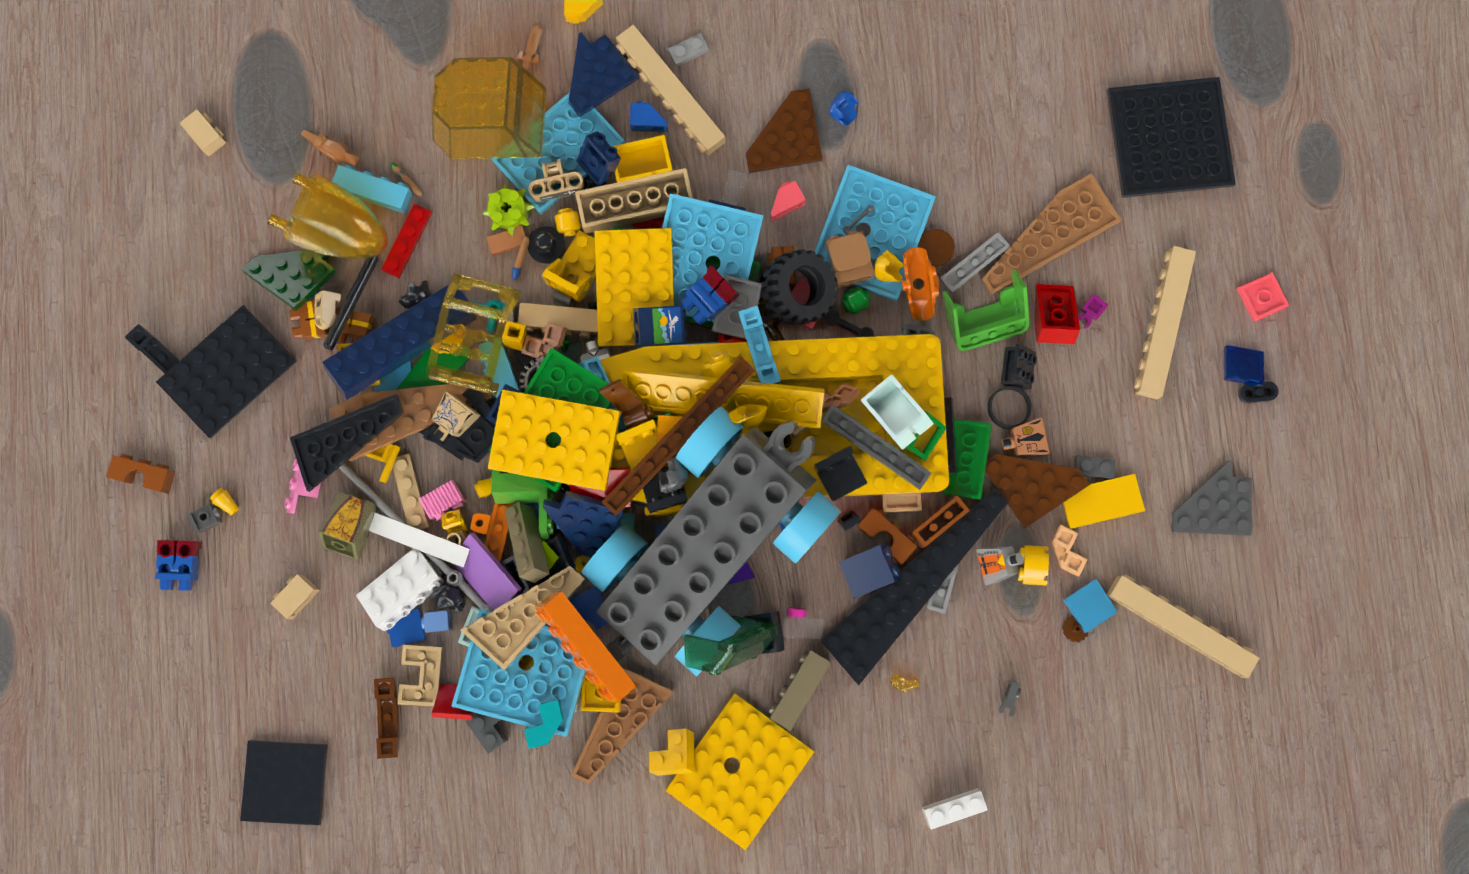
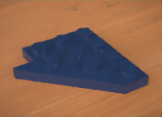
(598, 74)
(583, 521)

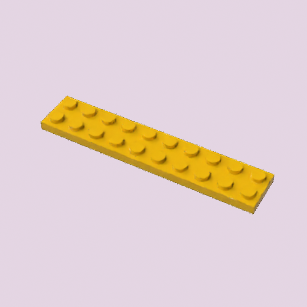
(680, 392)

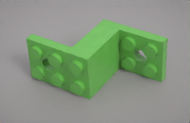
(511, 488)

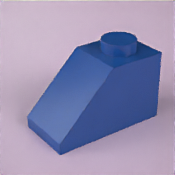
(646, 118)

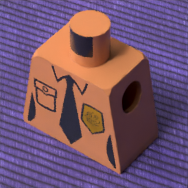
(1027, 439)

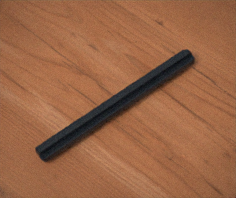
(350, 303)

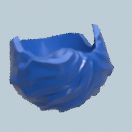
(843, 108)

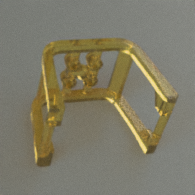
(458, 377)

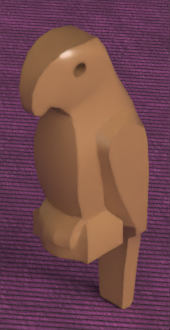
(332, 148)

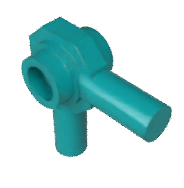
(496, 304)

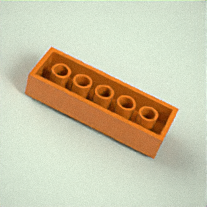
(584, 646)

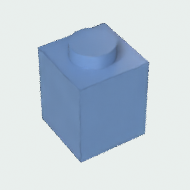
(437, 621)

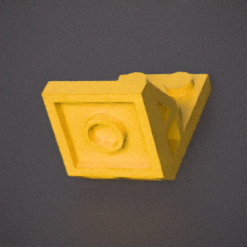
(576, 270)

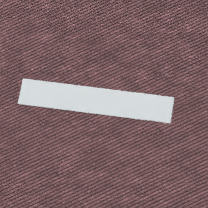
(419, 539)

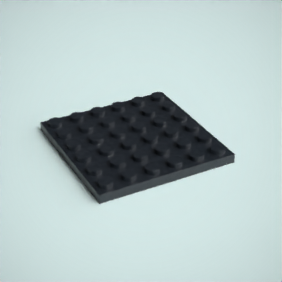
(1170, 137)

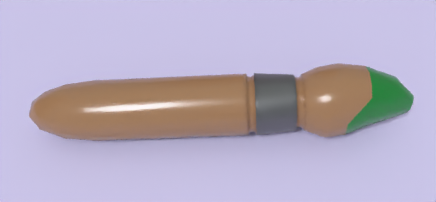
(406, 179)

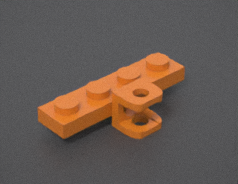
(494, 527)

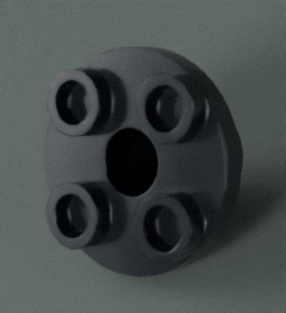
(546, 245)

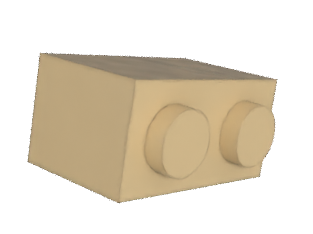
(202, 132)
(294, 596)

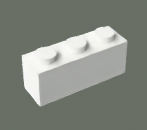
(954, 808)

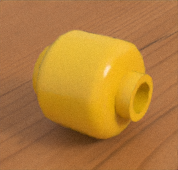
(567, 222)

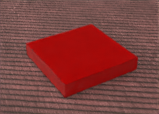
(443, 704)

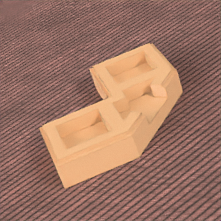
(1062, 545)

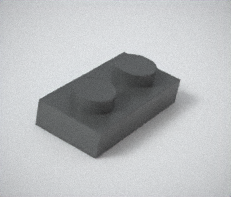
(1095, 466)

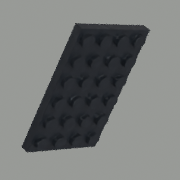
(226, 371)

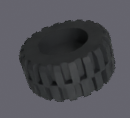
(821, 287)

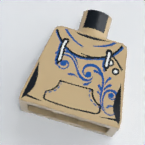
(453, 416)

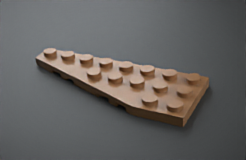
(1064, 224)
(418, 406)

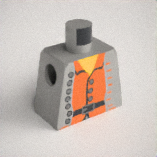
(998, 563)

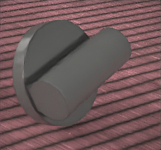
(561, 299)

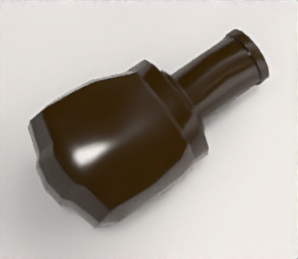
(770, 323)

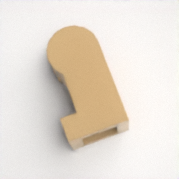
(325, 308)

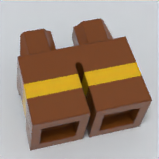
(357, 326)
(308, 328)

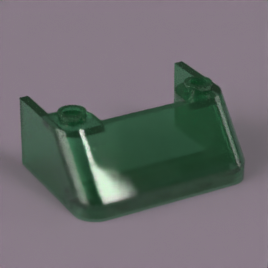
(721, 655)

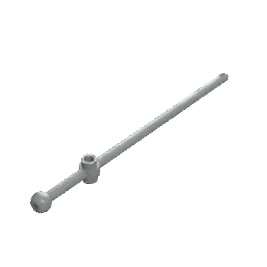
(439, 562)

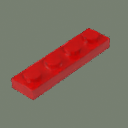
(406, 241)

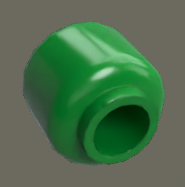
(855, 300)

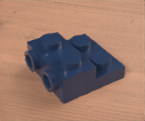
(598, 158)

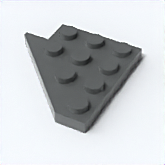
(1217, 506)

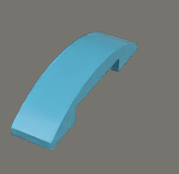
(759, 345)

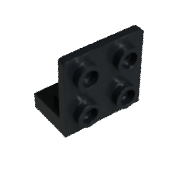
(840, 474)
(659, 500)

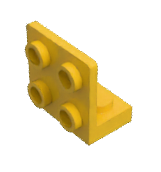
(638, 442)

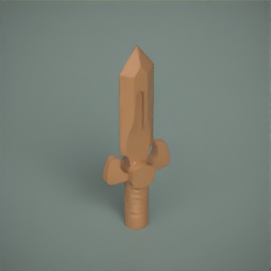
(531, 47)

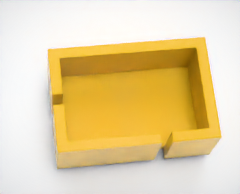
(642, 159)

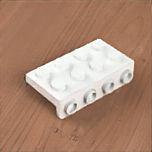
(400, 589)

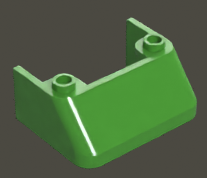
(992, 321)

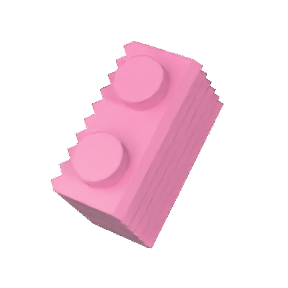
(443, 500)

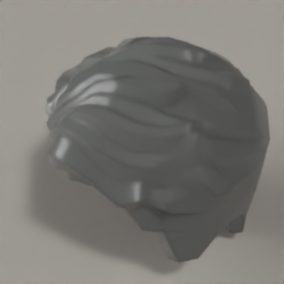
(674, 478)

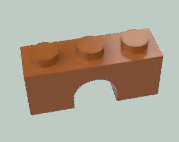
(125, 469)
(901, 545)

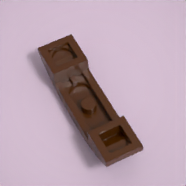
(387, 718)

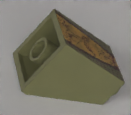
(347, 525)

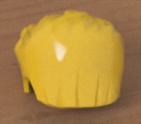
(888, 267)

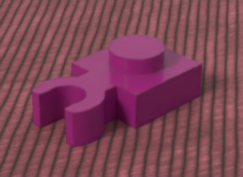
(1092, 309)

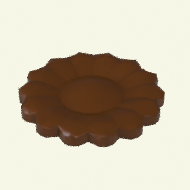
(1073, 630)

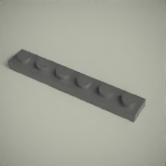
(876, 447)

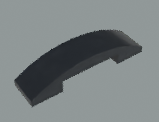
(152, 348)

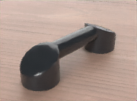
(833, 319)

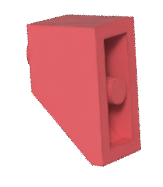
(787, 200)

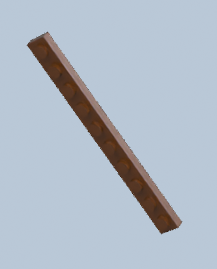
(678, 435)

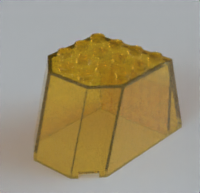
(488, 109)

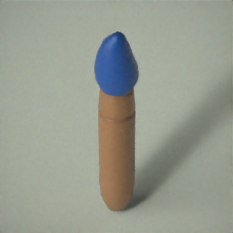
(520, 257)

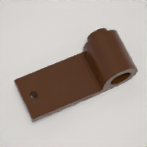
(625, 400)

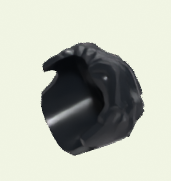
(415, 294)
(449, 596)

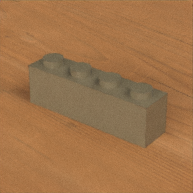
(526, 542)
(799, 690)

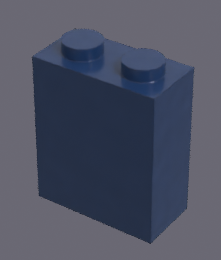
(870, 570)

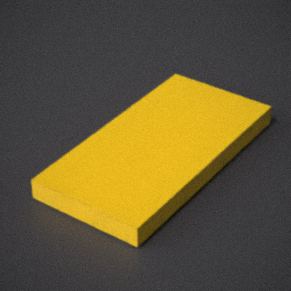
(1104, 501)

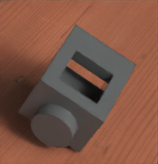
(213, 518)

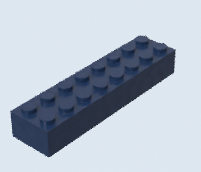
(391, 344)

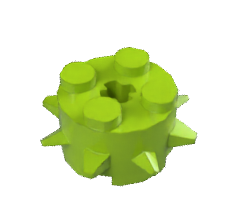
(516, 215)

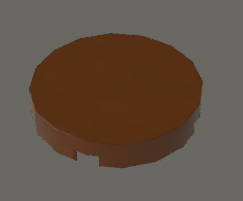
(938, 245)

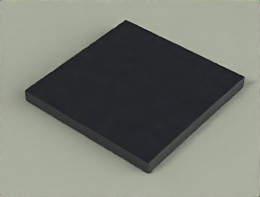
(284, 782)

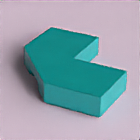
(552, 718)

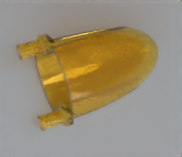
(332, 221)

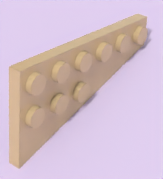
(514, 625)

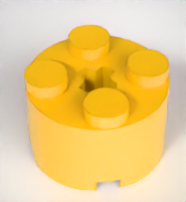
(1034, 565)

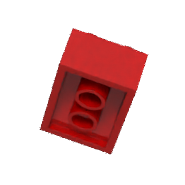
(1056, 314)

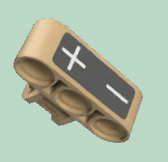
(554, 175)

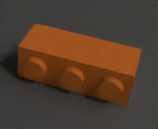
(939, 521)

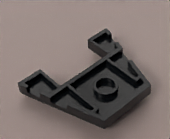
(477, 438)

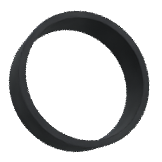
(1027, 399)

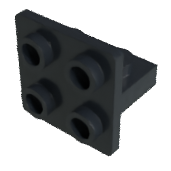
(1018, 366)

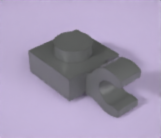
(1012, 692)

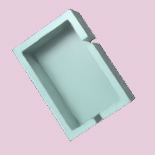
(897, 411)

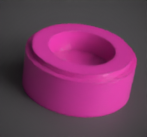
(796, 612)

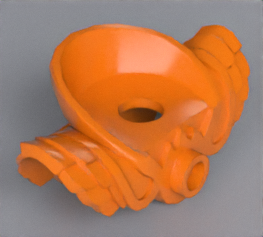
(921, 301)

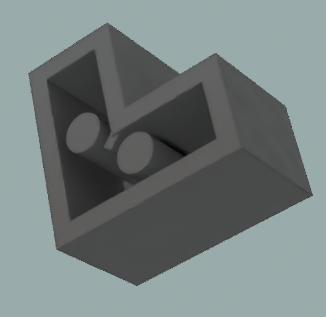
(487, 731)

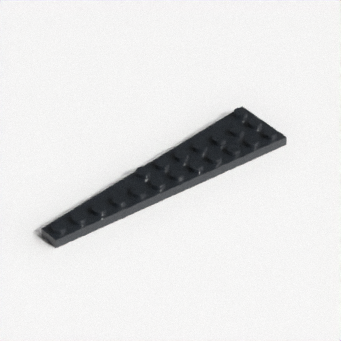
(881, 619)

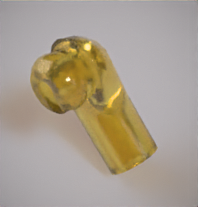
(903, 685)

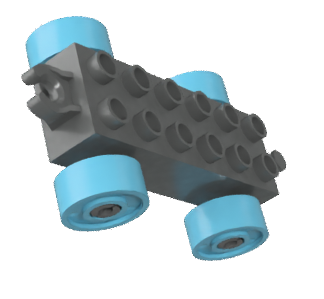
(709, 538)

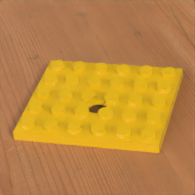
(768, 766)

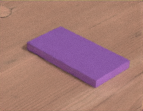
(487, 574)

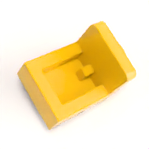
(453, 521)

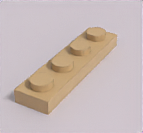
(410, 492)

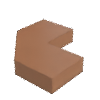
(552, 338)
(841, 398)

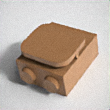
(849, 258)

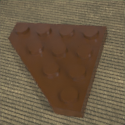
(788, 137)
(1033, 486)

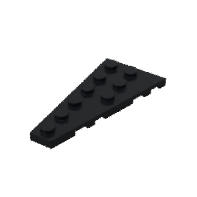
(333, 443)

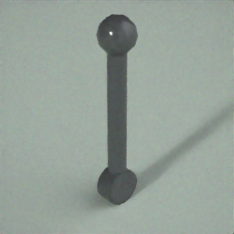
(846, 229)

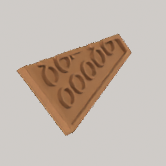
(615, 729)

